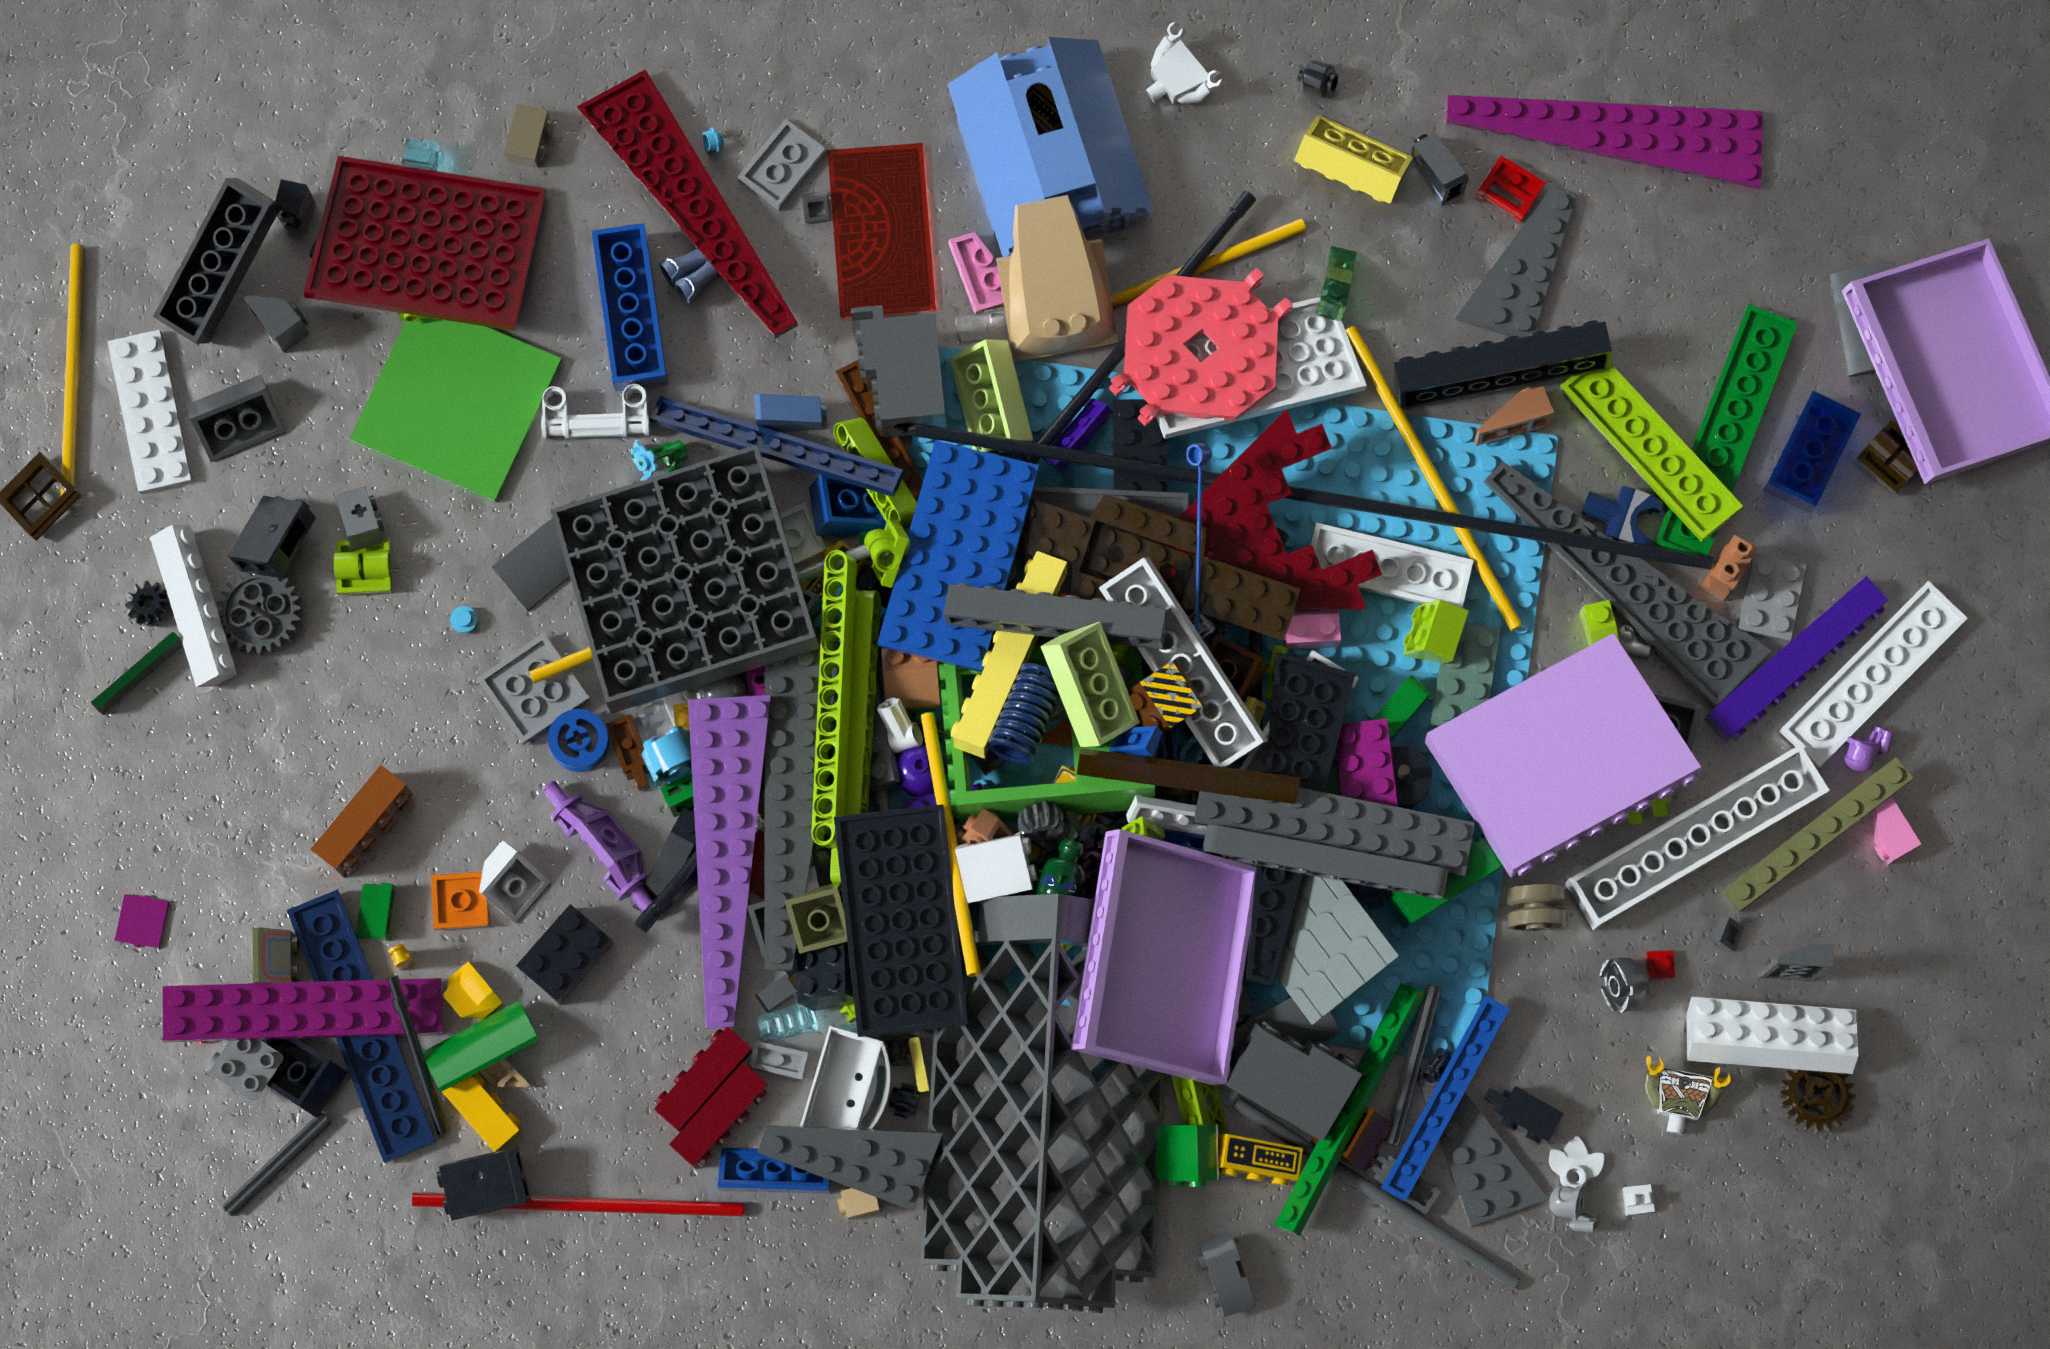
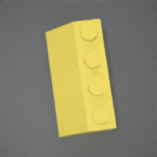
(1353, 159)

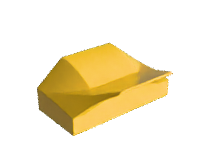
(471, 994)

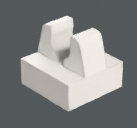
(1638, 1199)

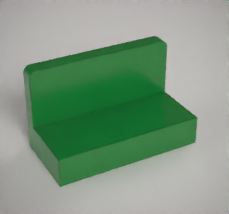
(375, 911)

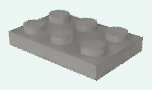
(1771, 597)

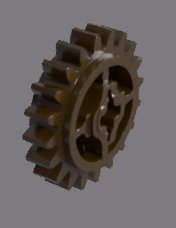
(1822, 1104)

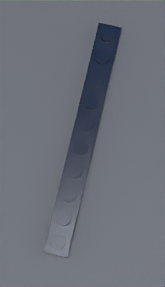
(777, 446)

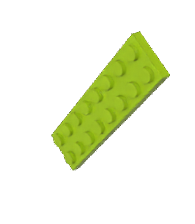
(1653, 450)

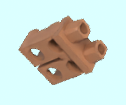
(1728, 567)

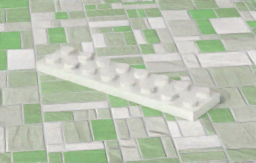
(1873, 674)

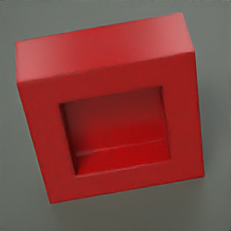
(1660, 964)

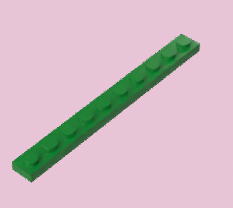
(1329, 1151)

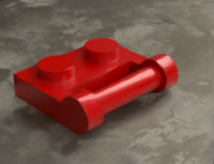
(1514, 181)

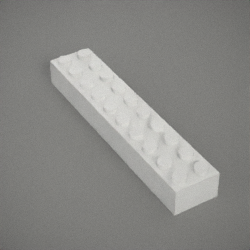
(1697, 837)

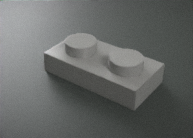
(778, 1060)

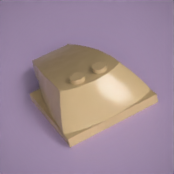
(1054, 283)

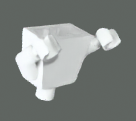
(1179, 73)

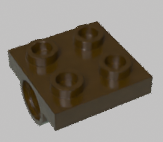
(1888, 458)

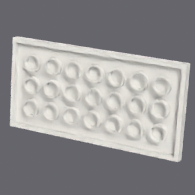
(1311, 366)

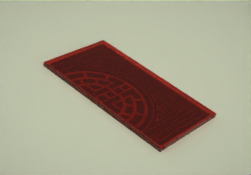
(881, 228)

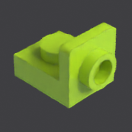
(1146, 828)

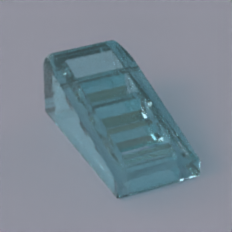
(809, 1018)

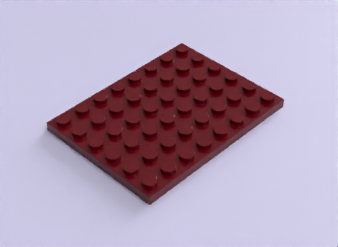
(425, 243)

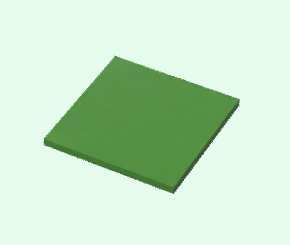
(456, 402)

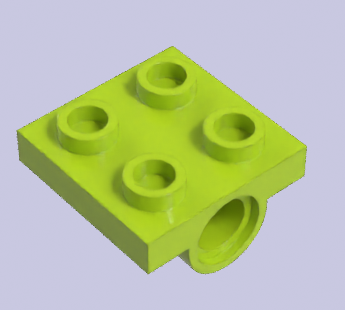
(886, 550)
(364, 569)

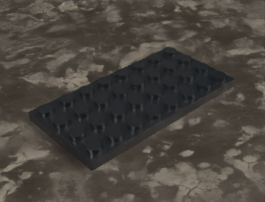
(900, 920)

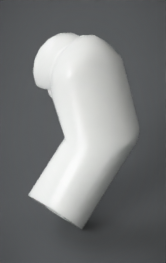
(1630, 644)

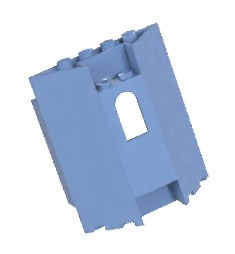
(1084, 159)

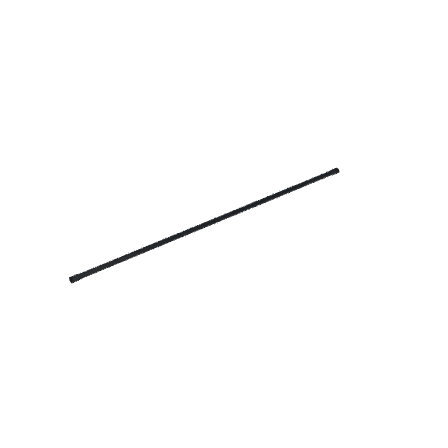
(1236, 212)

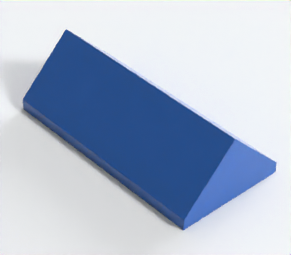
(753, 1172)

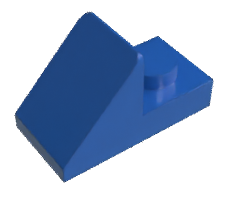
(1137, 741)

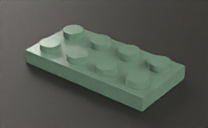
(1468, 677)

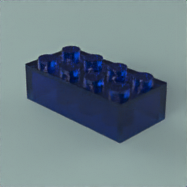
(1811, 452)

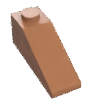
(1521, 414)

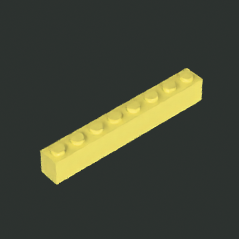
(1004, 663)

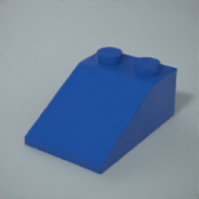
(842, 508)

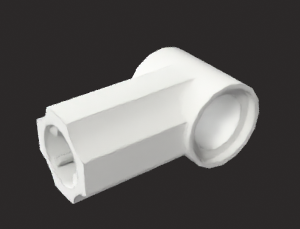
(901, 732)

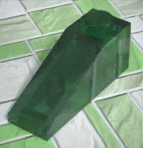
(1336, 283)

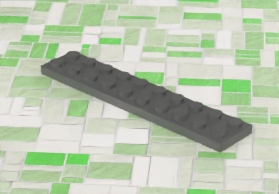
(1347, 825)

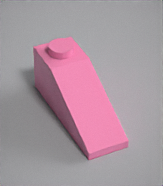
(1892, 832)

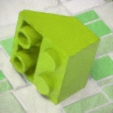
(1435, 631)

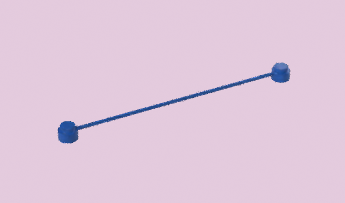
(1197, 455)

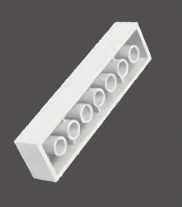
(1224, 723)

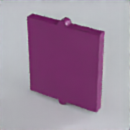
(141, 921)

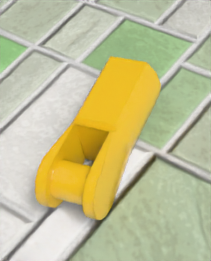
(401, 957)

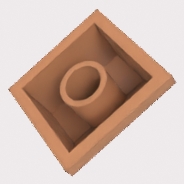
(910, 679)

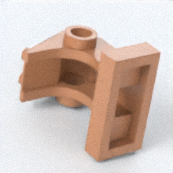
(982, 828)

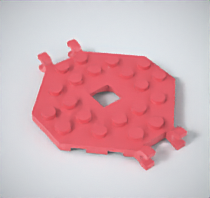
(1171, 376)

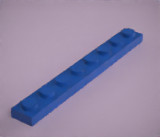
(1445, 1098)

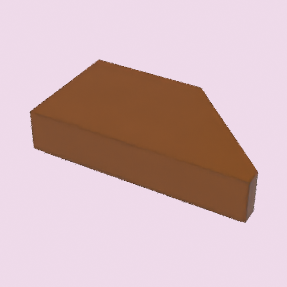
(1059, 735)

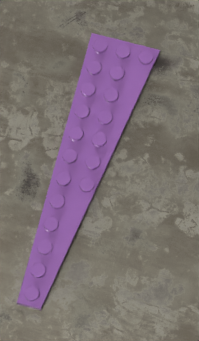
(726, 780)

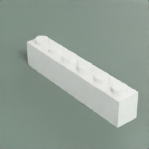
(193, 605)

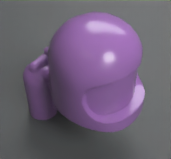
(1863, 752)

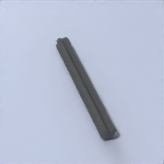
(276, 1164)

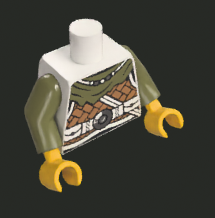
(1682, 1094)

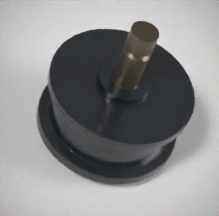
(1412, 776)

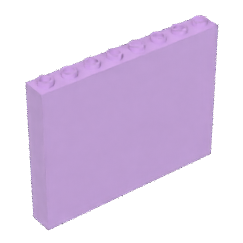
(1954, 359)
(1563, 755)
(1165, 958)

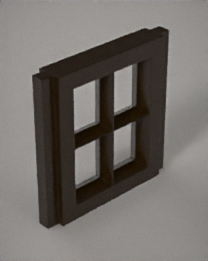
(23, 480)

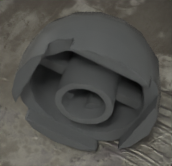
(1625, 984)

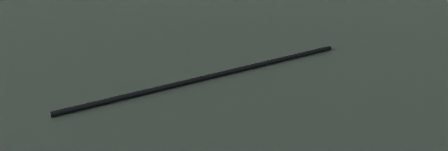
(1320, 497)

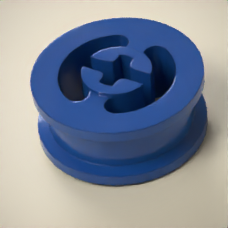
(585, 760)

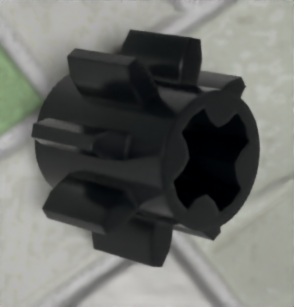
(904, 1100)

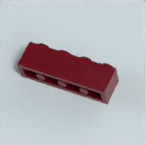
(703, 1079)
(719, 1116)

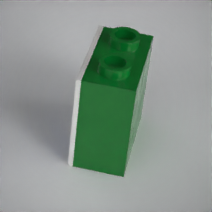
(1187, 1154)

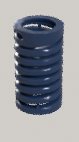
(1025, 715)

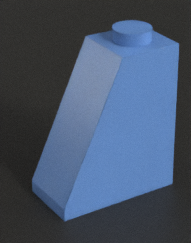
(789, 412)

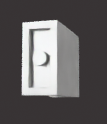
(996, 867)

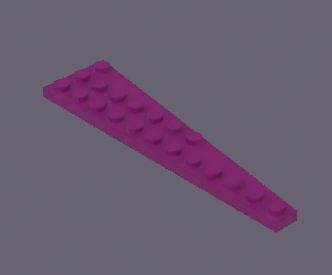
(1685, 139)

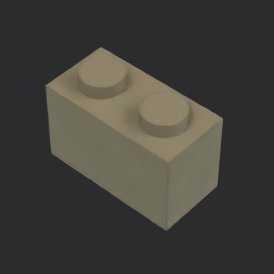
(527, 136)

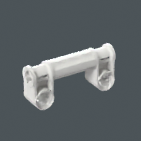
(558, 422)

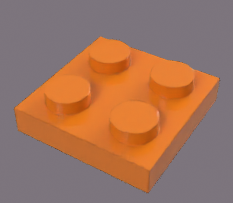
(458, 901)

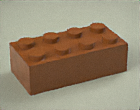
(363, 821)

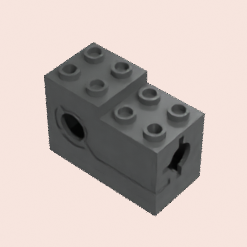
(903, 371)
(1293, 1079)

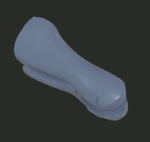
(680, 274)

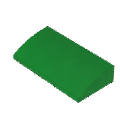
(480, 1046)

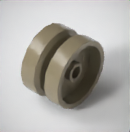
(1537, 907)

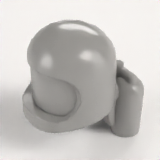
(1570, 1204)

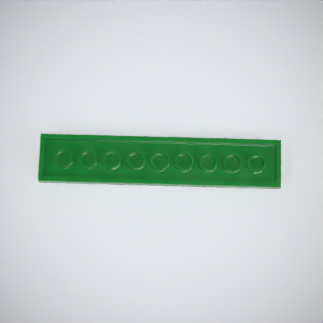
(1734, 412)

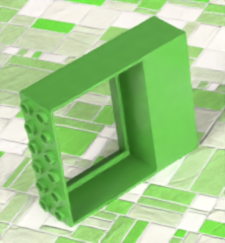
(1083, 796)

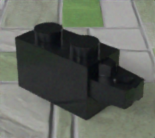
(1526, 1113)

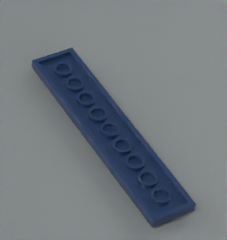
(372, 1061)

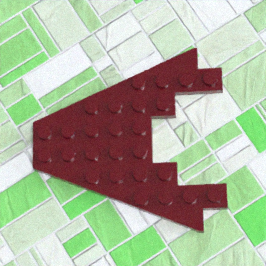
(1245, 532)

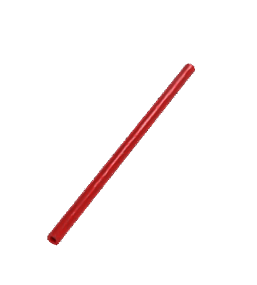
(606, 1205)

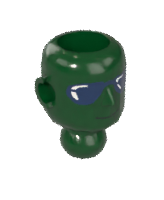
(1064, 873)

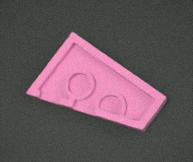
(977, 272)

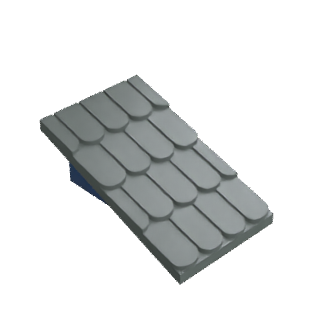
(1330, 947)

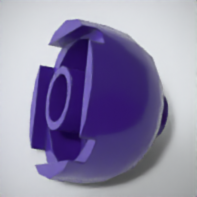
(915, 771)

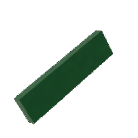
(137, 673)

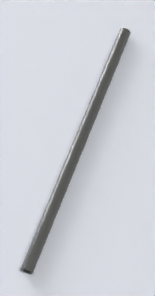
(1382, 1197)

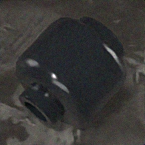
(1318, 79)

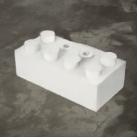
(835, 1081)

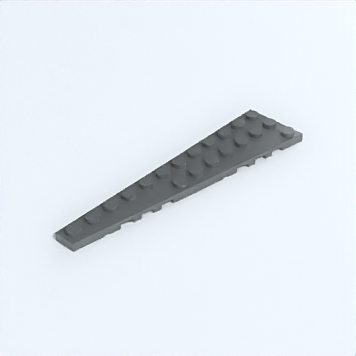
(1680, 628)
(789, 794)

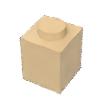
(857, 1203)

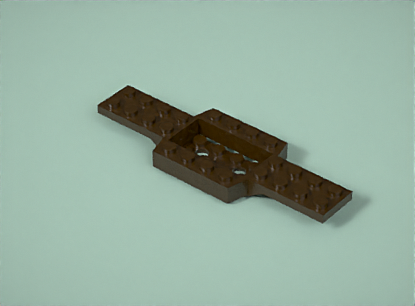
(1224, 589)

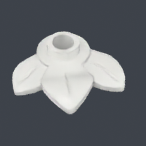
(1575, 1160)

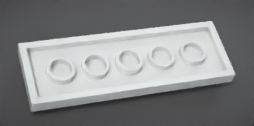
(150, 411)
(1407, 570)

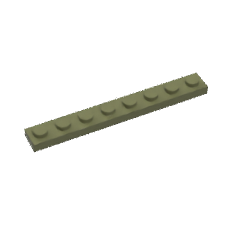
(1818, 834)

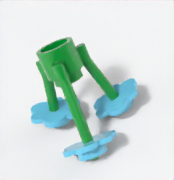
(671, 454)

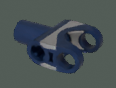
(1622, 513)

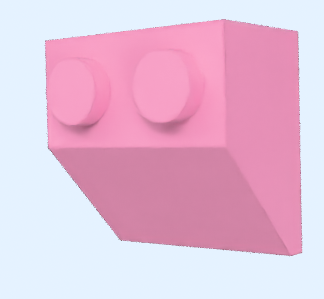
(1313, 629)

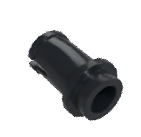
(1431, 1071)

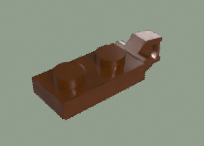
(629, 750)

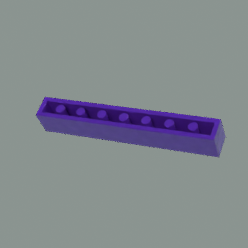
(1796, 659)

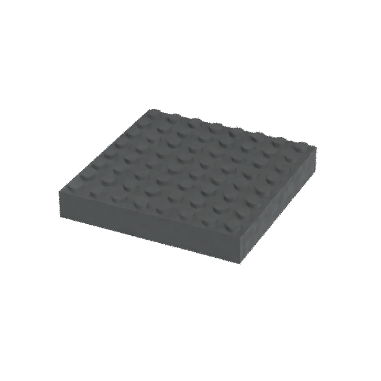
(684, 579)

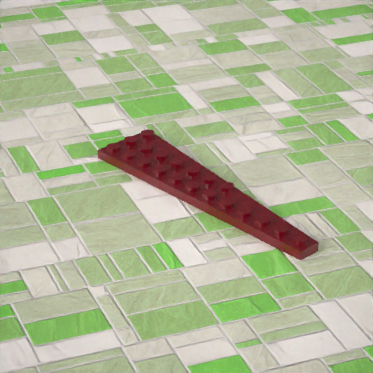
(656, 151)

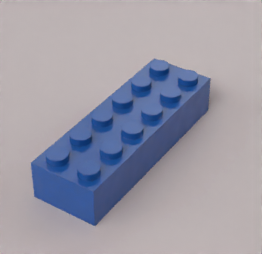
(629, 306)

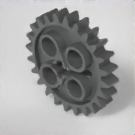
(248, 633)

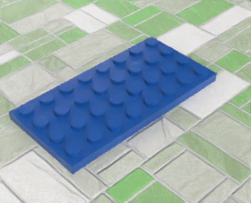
(959, 533)

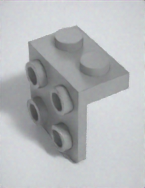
(246, 1066)

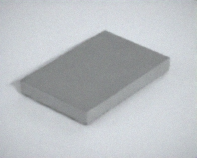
(782, 164)

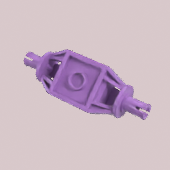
(606, 839)

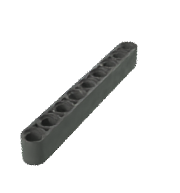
(1326, 861)

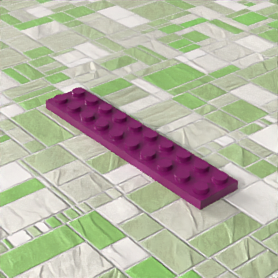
(297, 1010)

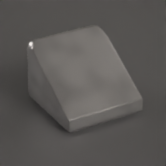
(816, 206)

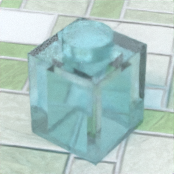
(422, 154)

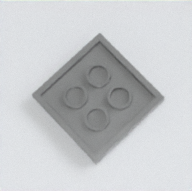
(526, 705)

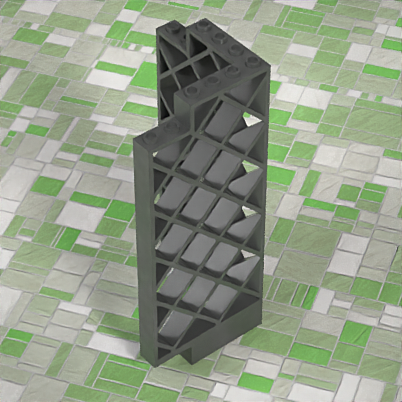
(1044, 1117)

